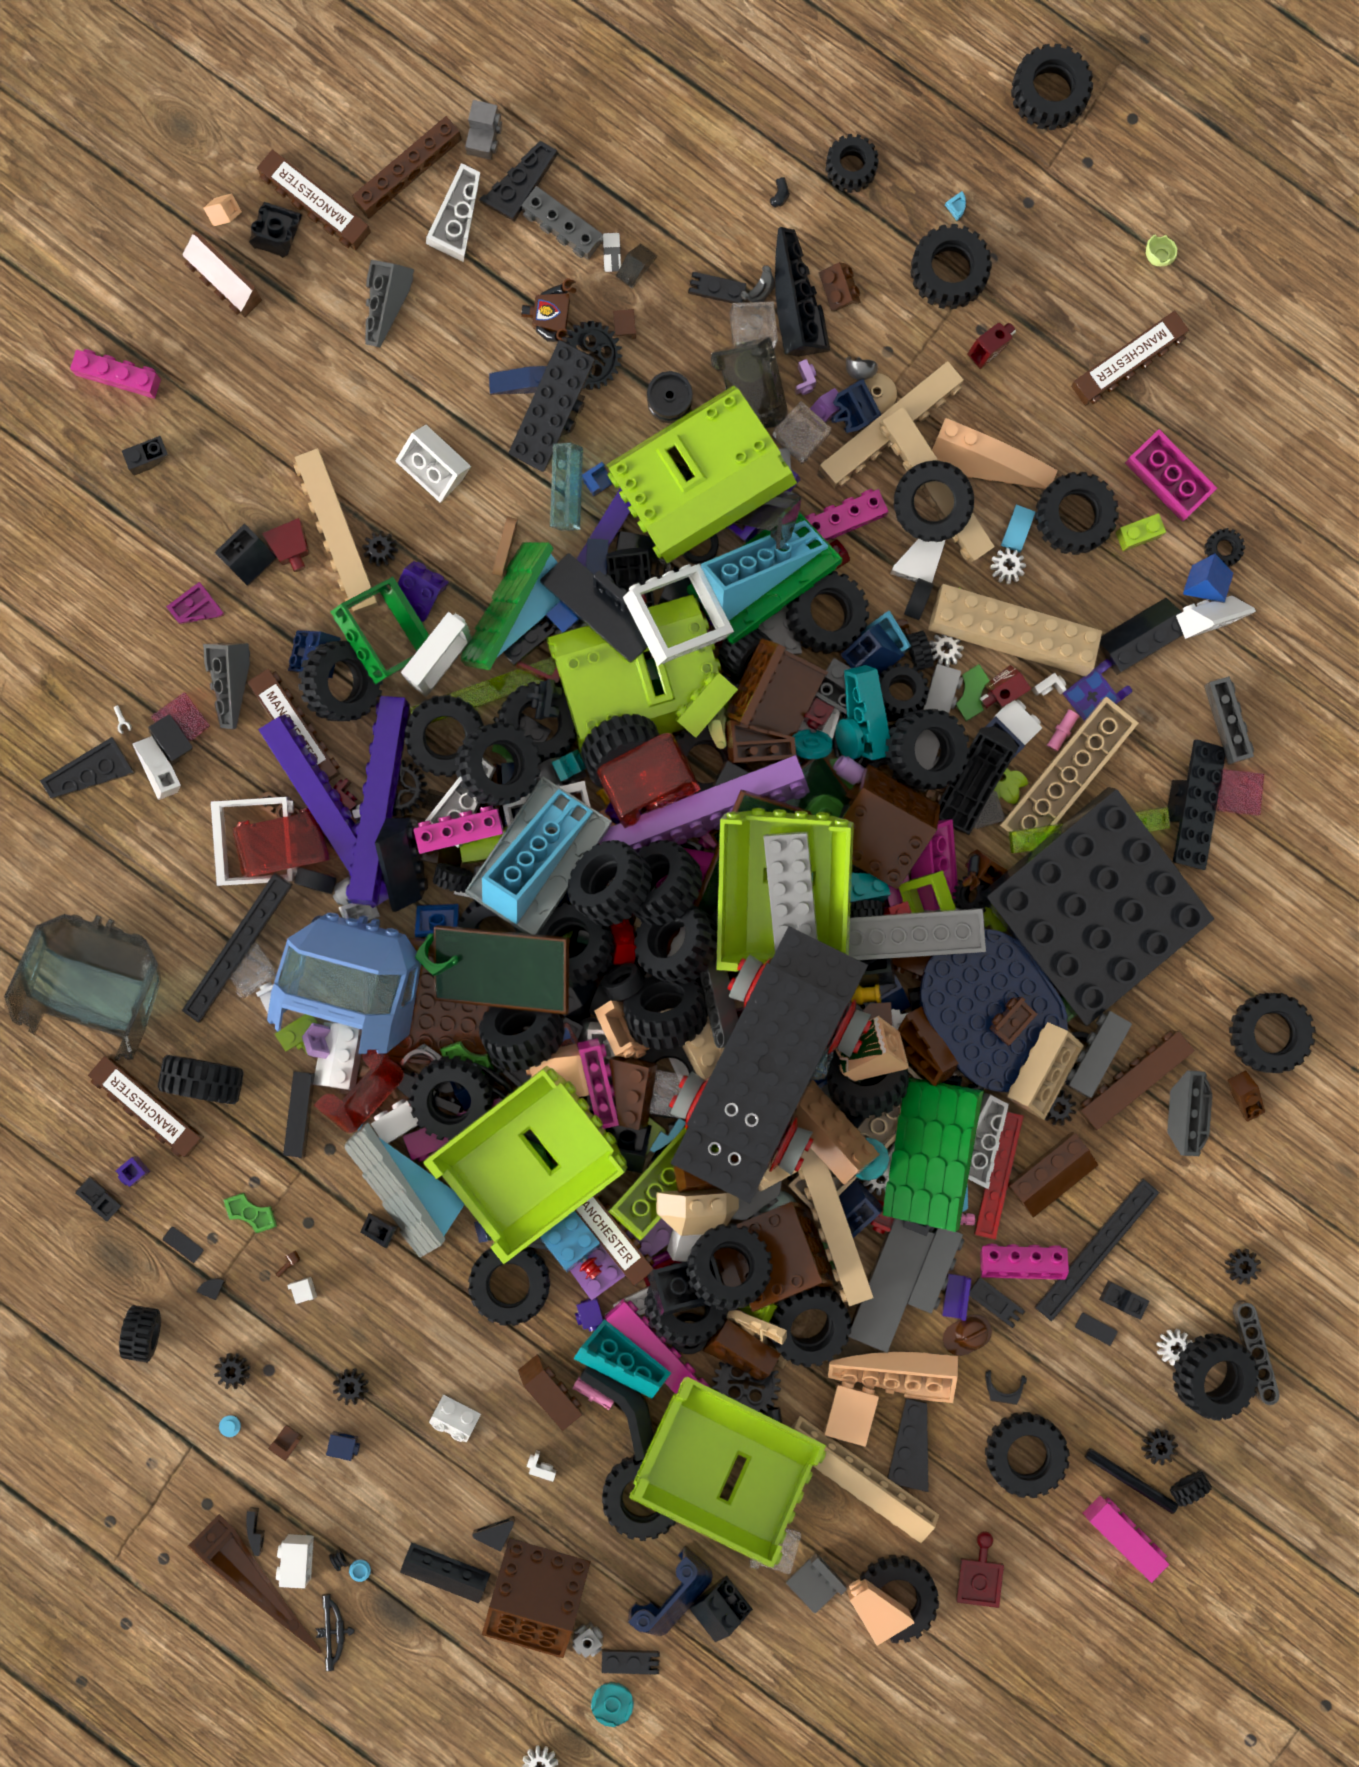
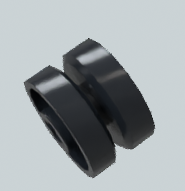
(667, 385)

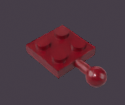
(979, 1579)

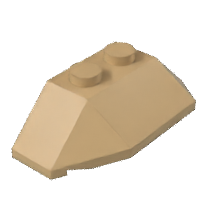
(696, 1210)

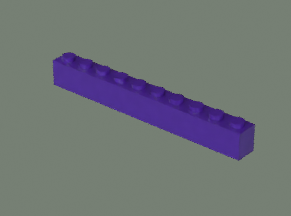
(314, 789)
(379, 798)

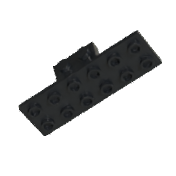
(553, 406)
(596, 603)
(1195, 803)

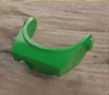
(422, 957)

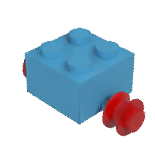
(571, 1243)

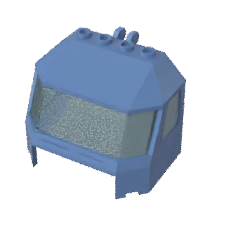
(350, 977)

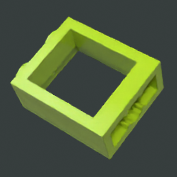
(909, 892)

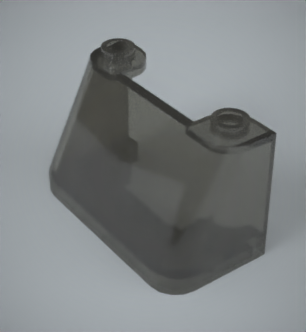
(756, 374)

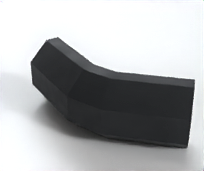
(629, 568)
(987, 762)
(632, 1405)

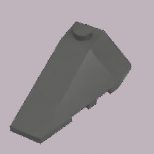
(388, 290)
(229, 672)

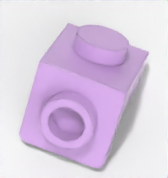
(807, 372)
(315, 1040)

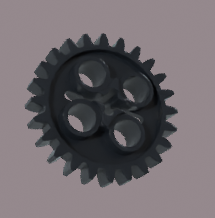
(598, 338)
(766, 1394)

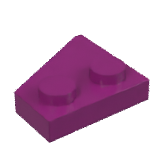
(194, 606)

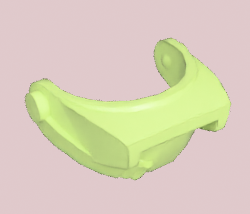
(717, 728)

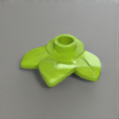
(1009, 786)

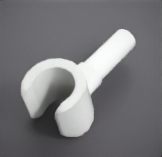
(121, 720)

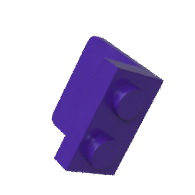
(421, 588)

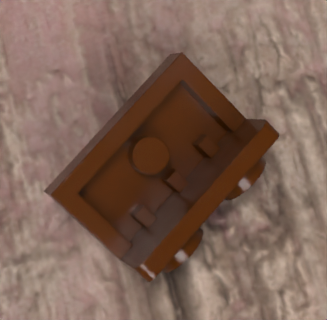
(839, 286)
(1012, 1020)

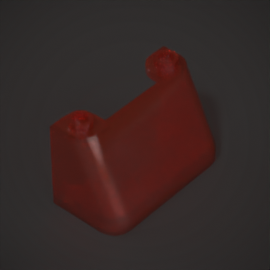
(646, 776)
(279, 843)
(366, 1094)

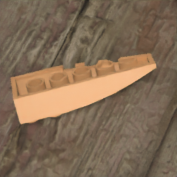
(989, 458)
(911, 1373)

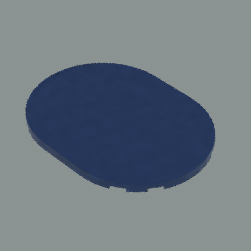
(970, 989)

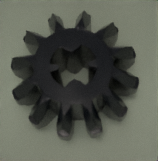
(388, 545)
(1055, 1115)
(1236, 1272)
(224, 1371)
(342, 1384)
(1151, 1450)

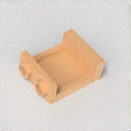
(617, 1032)
(851, 1413)

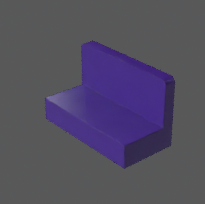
(956, 1296)

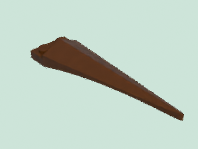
(228, 1557)

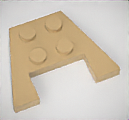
(760, 1330)

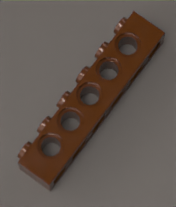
(407, 167)

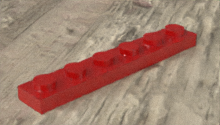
(994, 1198)

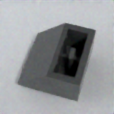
(833, 686)

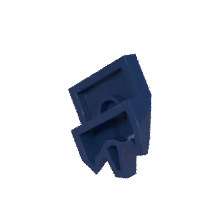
(855, 407)

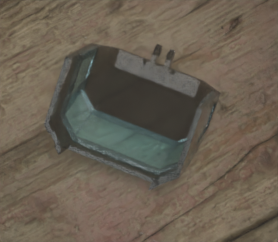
(86, 977)

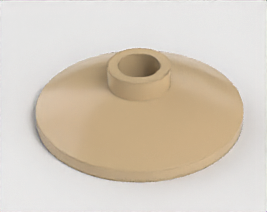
(888, 391)

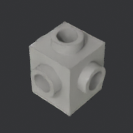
(591, 1633)

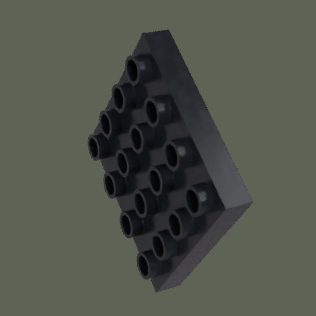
(1097, 905)

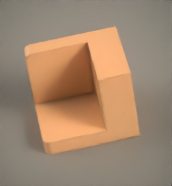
(222, 209)

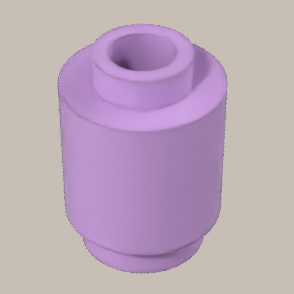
(849, 769)

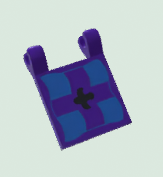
(1091, 690)

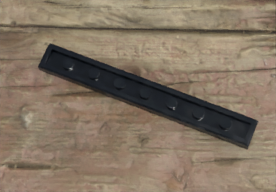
(237, 947)
(1097, 1249)

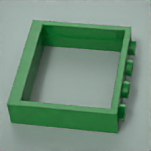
(404, 615)

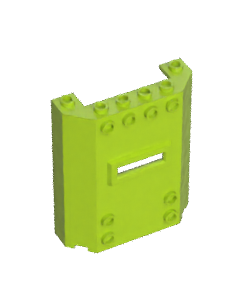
(732, 466)
(606, 685)
(743, 883)
(507, 1179)
(695, 1456)

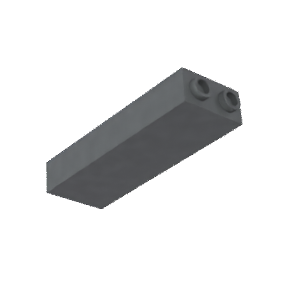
(890, 1285)

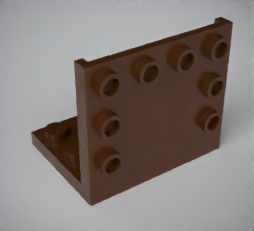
(775, 690)
(890, 826)
(795, 1251)
(536, 1598)

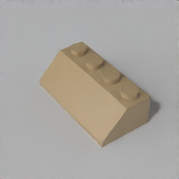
(1045, 1070)

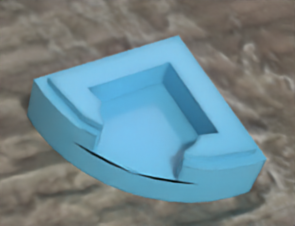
(957, 205)

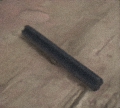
(1132, 1481)

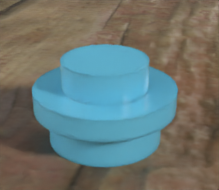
(229, 1426)
(360, 1570)

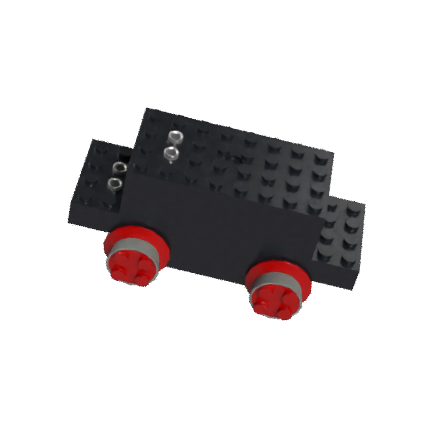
(768, 1064)

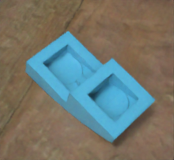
(1018, 528)
(663, 1139)

